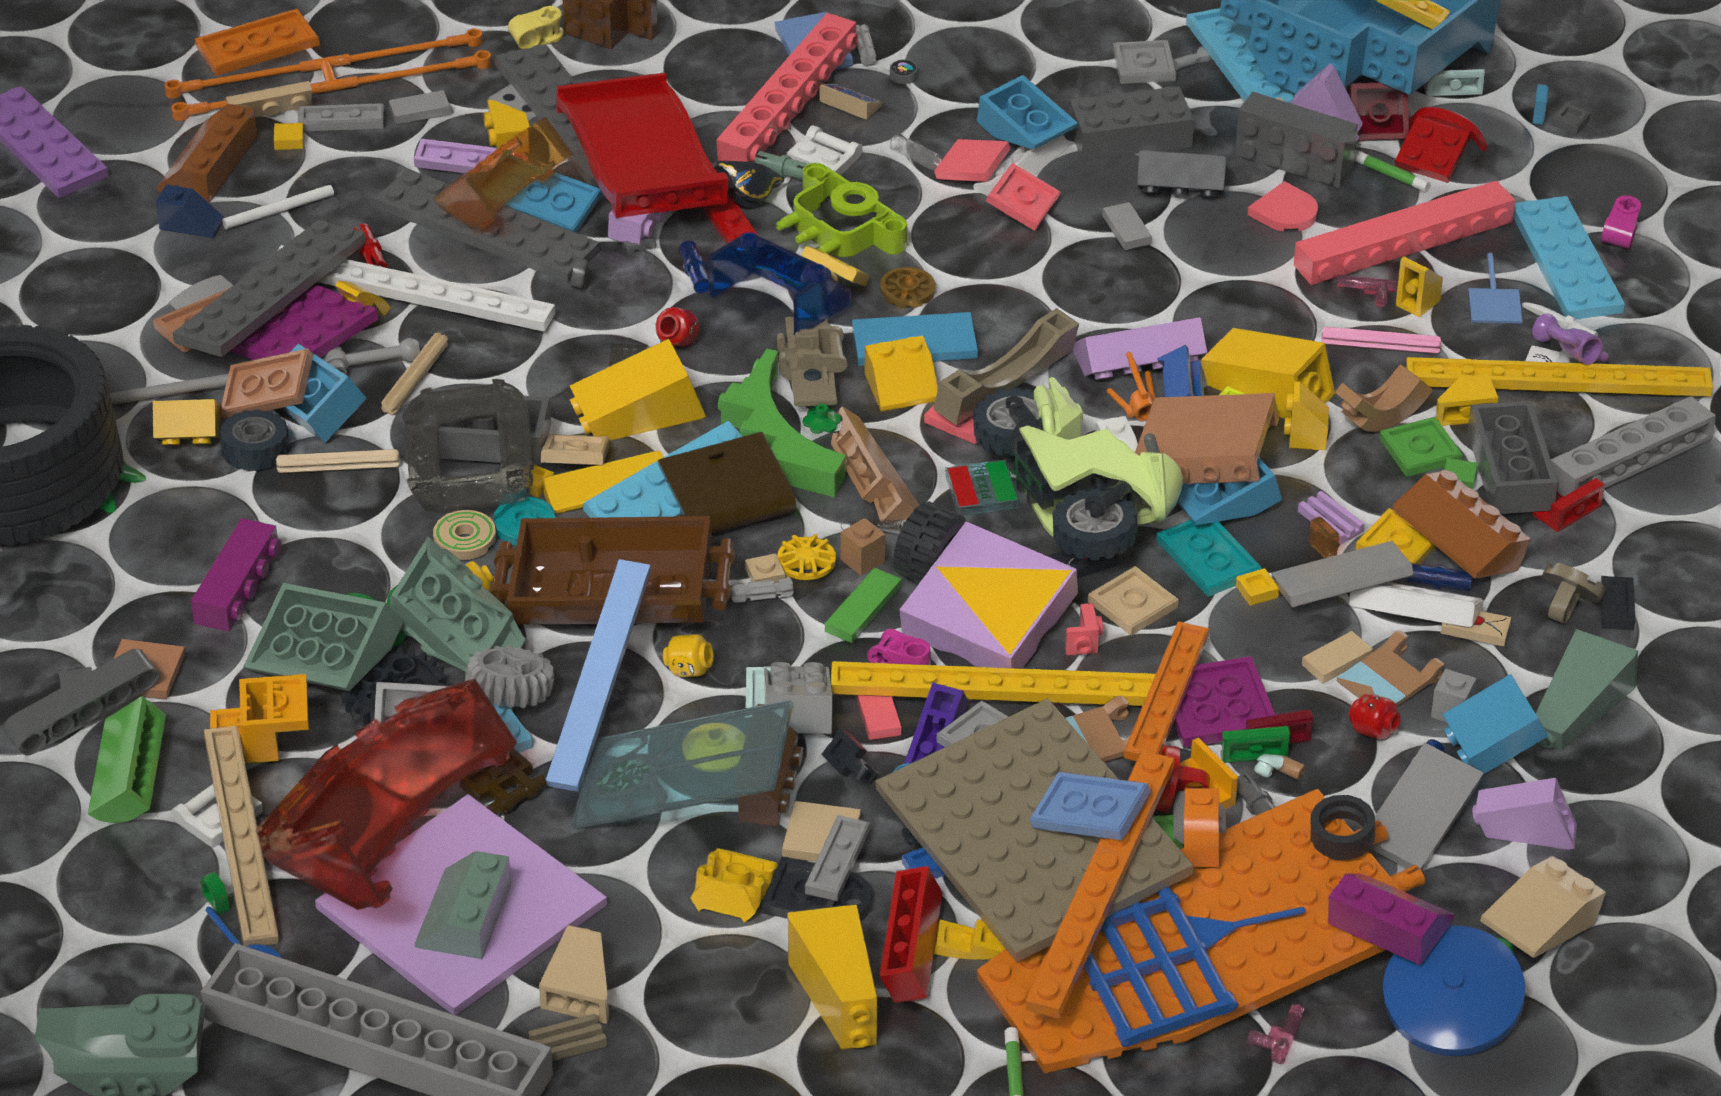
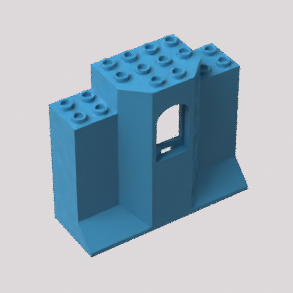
(1359, 38)

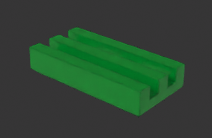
(1252, 743)

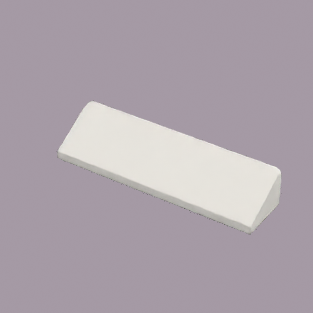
(1028, 159)
(1418, 603)

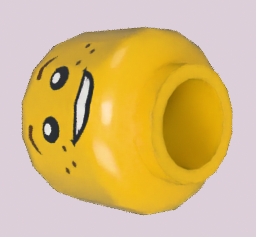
(688, 655)

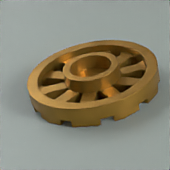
(907, 287)

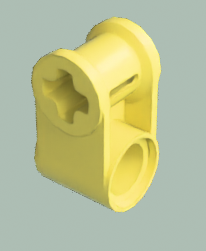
(535, 28)

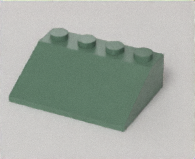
(323, 636)

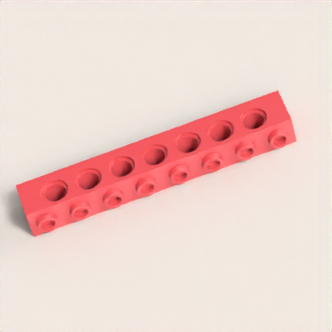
(788, 90)

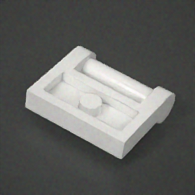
(810, 152)
(207, 825)

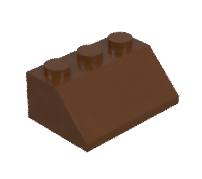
(768, 806)

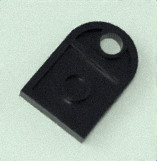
(788, 894)

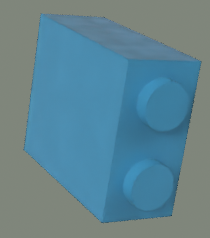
(1493, 725)

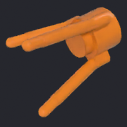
(1140, 400)

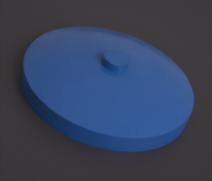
(1460, 995)

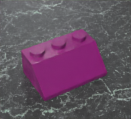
(1387, 916)

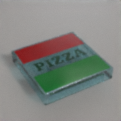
(982, 487)

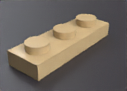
(275, 100)

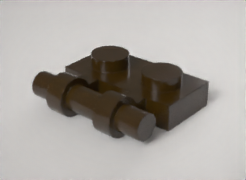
(492, 782)

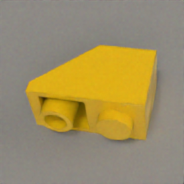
(503, 122)
(1308, 419)

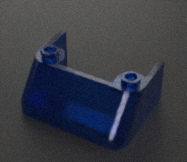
(816, 287)

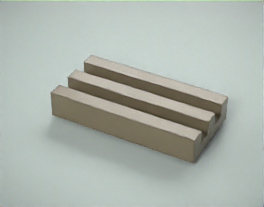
(566, 1034)

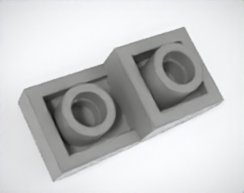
(200, 291)

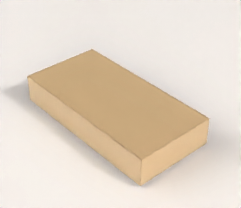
(1336, 657)

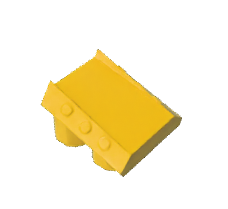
(732, 883)

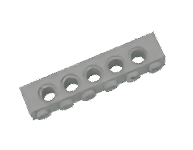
(1635, 446)

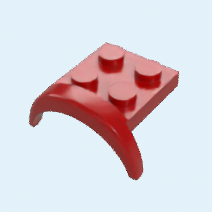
(1437, 143)

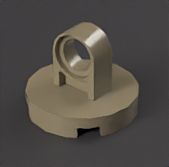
(1571, 586)

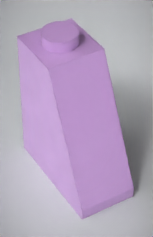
(1328, 96)
(1527, 814)

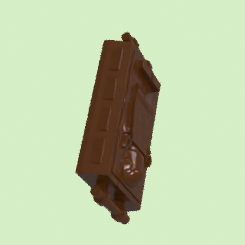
(569, 564)

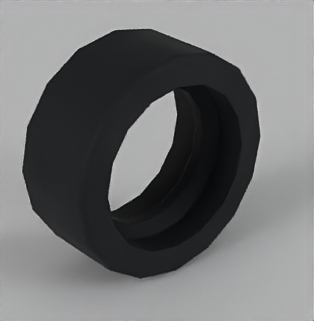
(1342, 808)

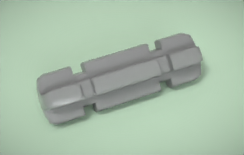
(865, 45)
(762, 590)

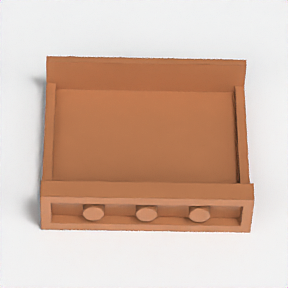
(1212, 435)

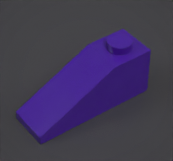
(940, 709)

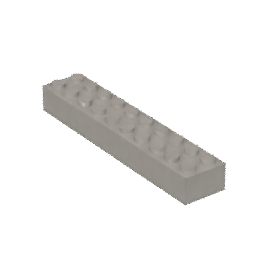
(371, 1029)

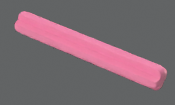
(1381, 340)

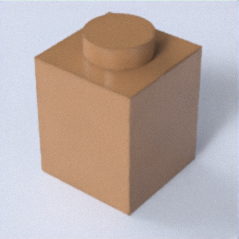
(862, 547)

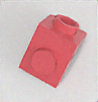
(1085, 637)

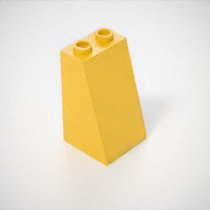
(1268, 364)
(637, 395)
(835, 971)

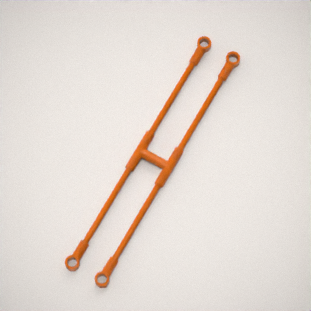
(472, 38)

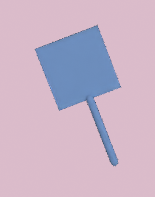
(1494, 304)

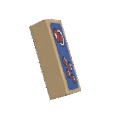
(848, 100)

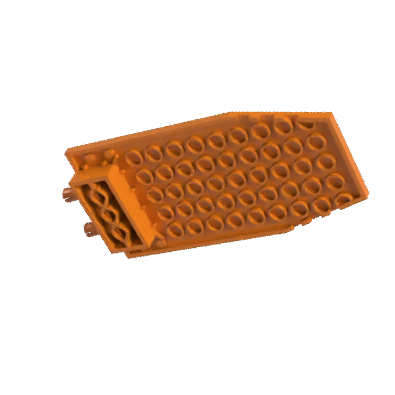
(1262, 870)

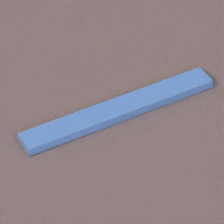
(598, 676)

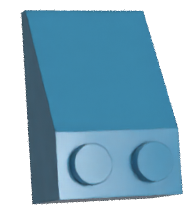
(1022, 114)
(327, 399)
(1229, 500)

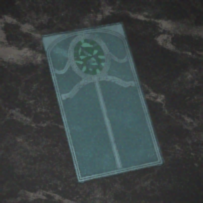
(683, 764)

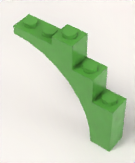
(754, 411)

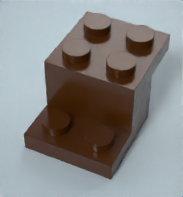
(609, 20)

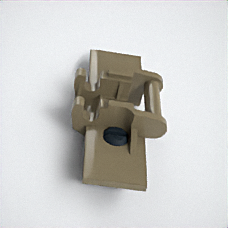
(809, 363)

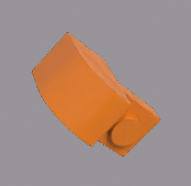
(1201, 826)

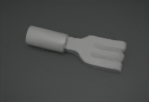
(1189, 60)

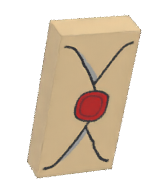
(1487, 628)

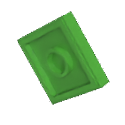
(1419, 446)

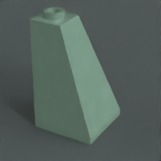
(1585, 687)

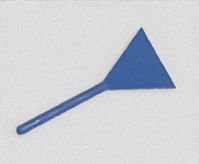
(1211, 930)

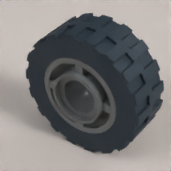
(254, 439)

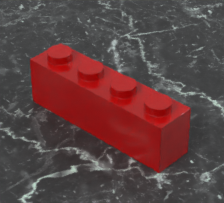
(911, 934)

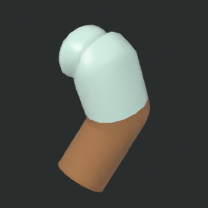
(1281, 763)

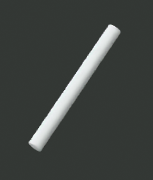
(277, 207)

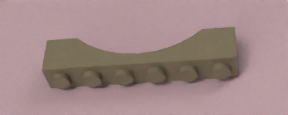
(1043, 345)

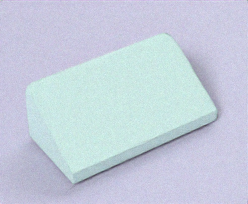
(1456, 83)

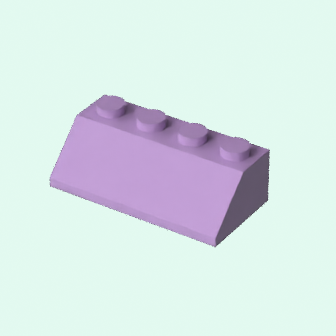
(1107, 352)

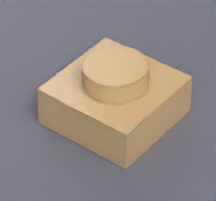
(764, 568)

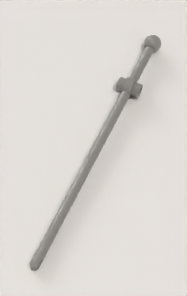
(337, 358)

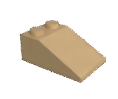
(1545, 907)

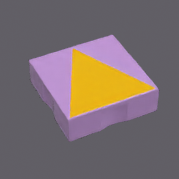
(988, 599)

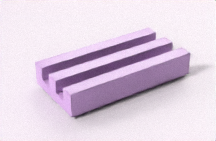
(1334, 514)

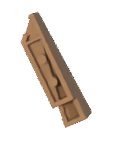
(872, 470)

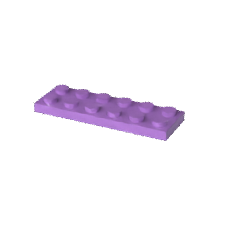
(46, 145)

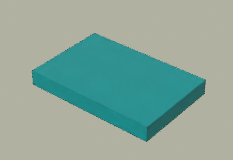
(1207, 554)

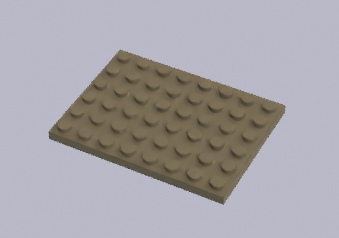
(973, 820)

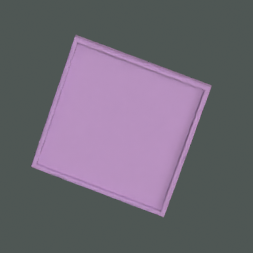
(533, 917)

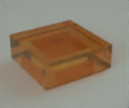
(1323, 537)

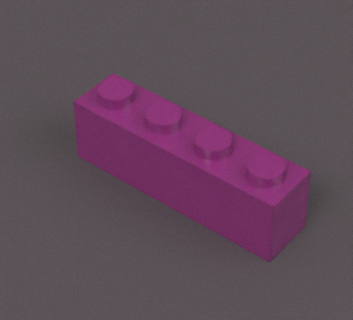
(235, 575)

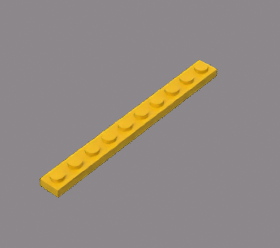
(1567, 376)
(990, 682)

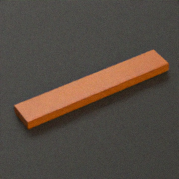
(1167, 690)

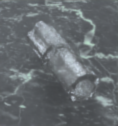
(915, 151)

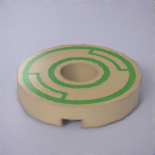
(471, 522)

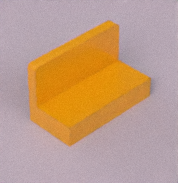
(1220, 774)

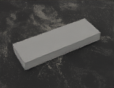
(341, 117)
(837, 858)

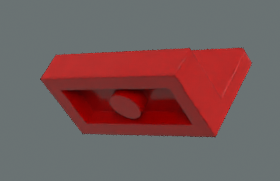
(1573, 506)

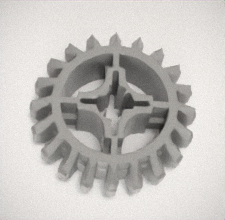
(512, 675)

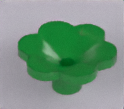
(821, 419)

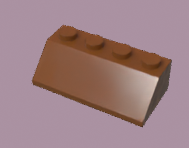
(213, 151)
(1463, 525)

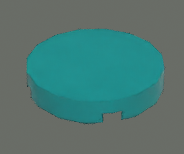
(508, 516)

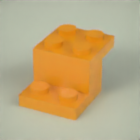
(265, 709)

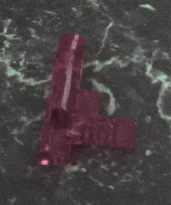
(1371, 286)
(1279, 1036)

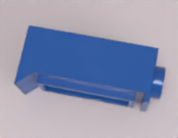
(1180, 375)

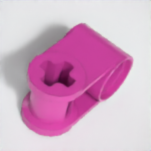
(1622, 222)
(900, 649)

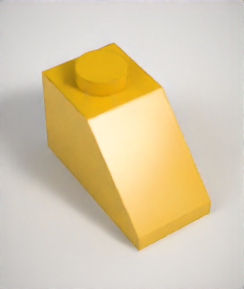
(1417, 288)
(1455, 403)

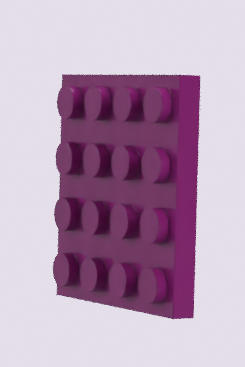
(314, 320)

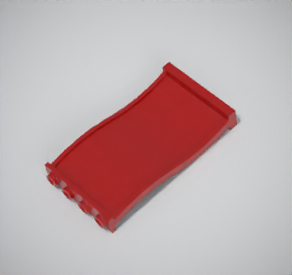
(641, 145)

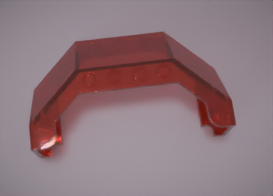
(373, 790)

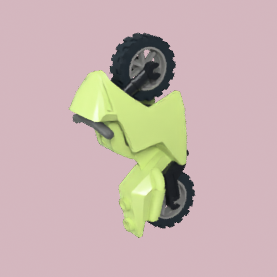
(1081, 487)

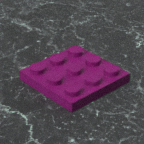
(1221, 700)

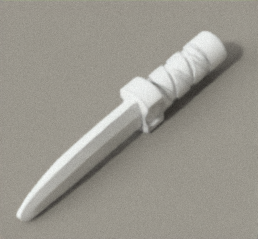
(1564, 322)

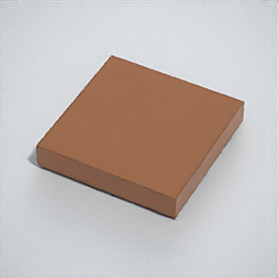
(164, 657)

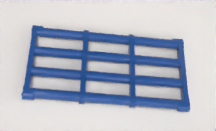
(1163, 961)

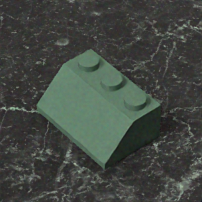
(466, 905)

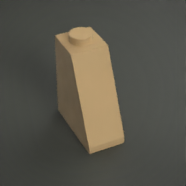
(576, 976)

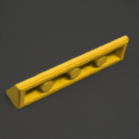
(573, 488)

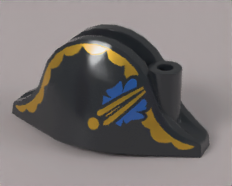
(749, 181)

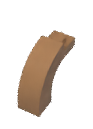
(1388, 404)

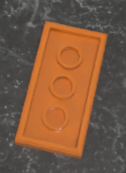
(256, 42)

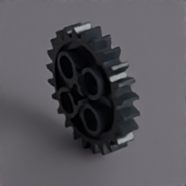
(392, 668)

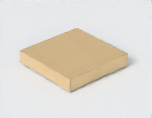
(575, 449)
(1133, 600)
(810, 828)

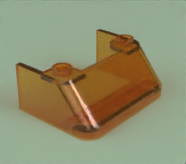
(504, 174)

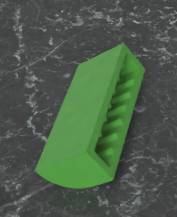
(127, 762)

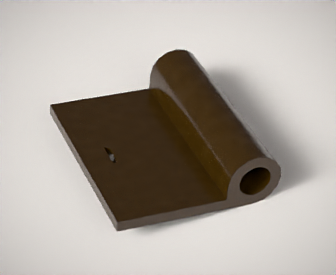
(729, 481)

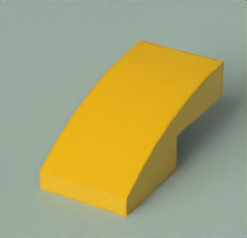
(358, 294)
(966, 942)

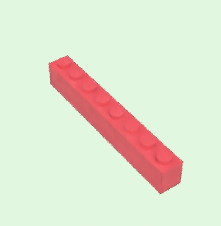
(1403, 232)

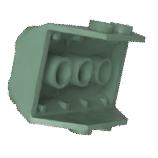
(451, 609)
(125, 1047)

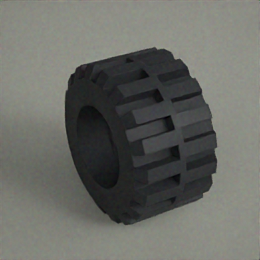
(924, 539)

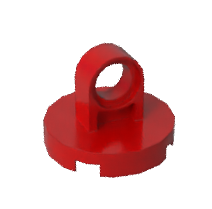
(1179, 778)

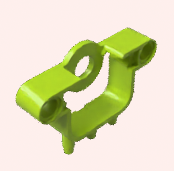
(884, 231)

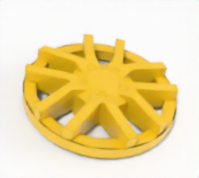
(807, 557)

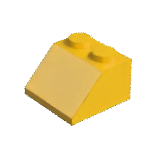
(901, 373)
(186, 420)

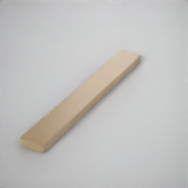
(239, 836)

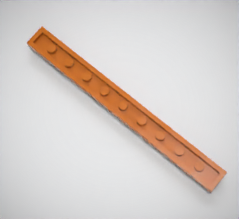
(1095, 897)

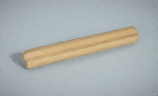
(414, 373)
(338, 461)

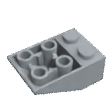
(808, 689)

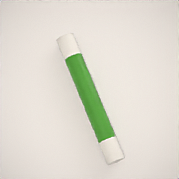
(1392, 171)
(1013, 1062)

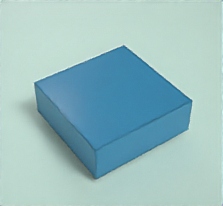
(1540, 104)

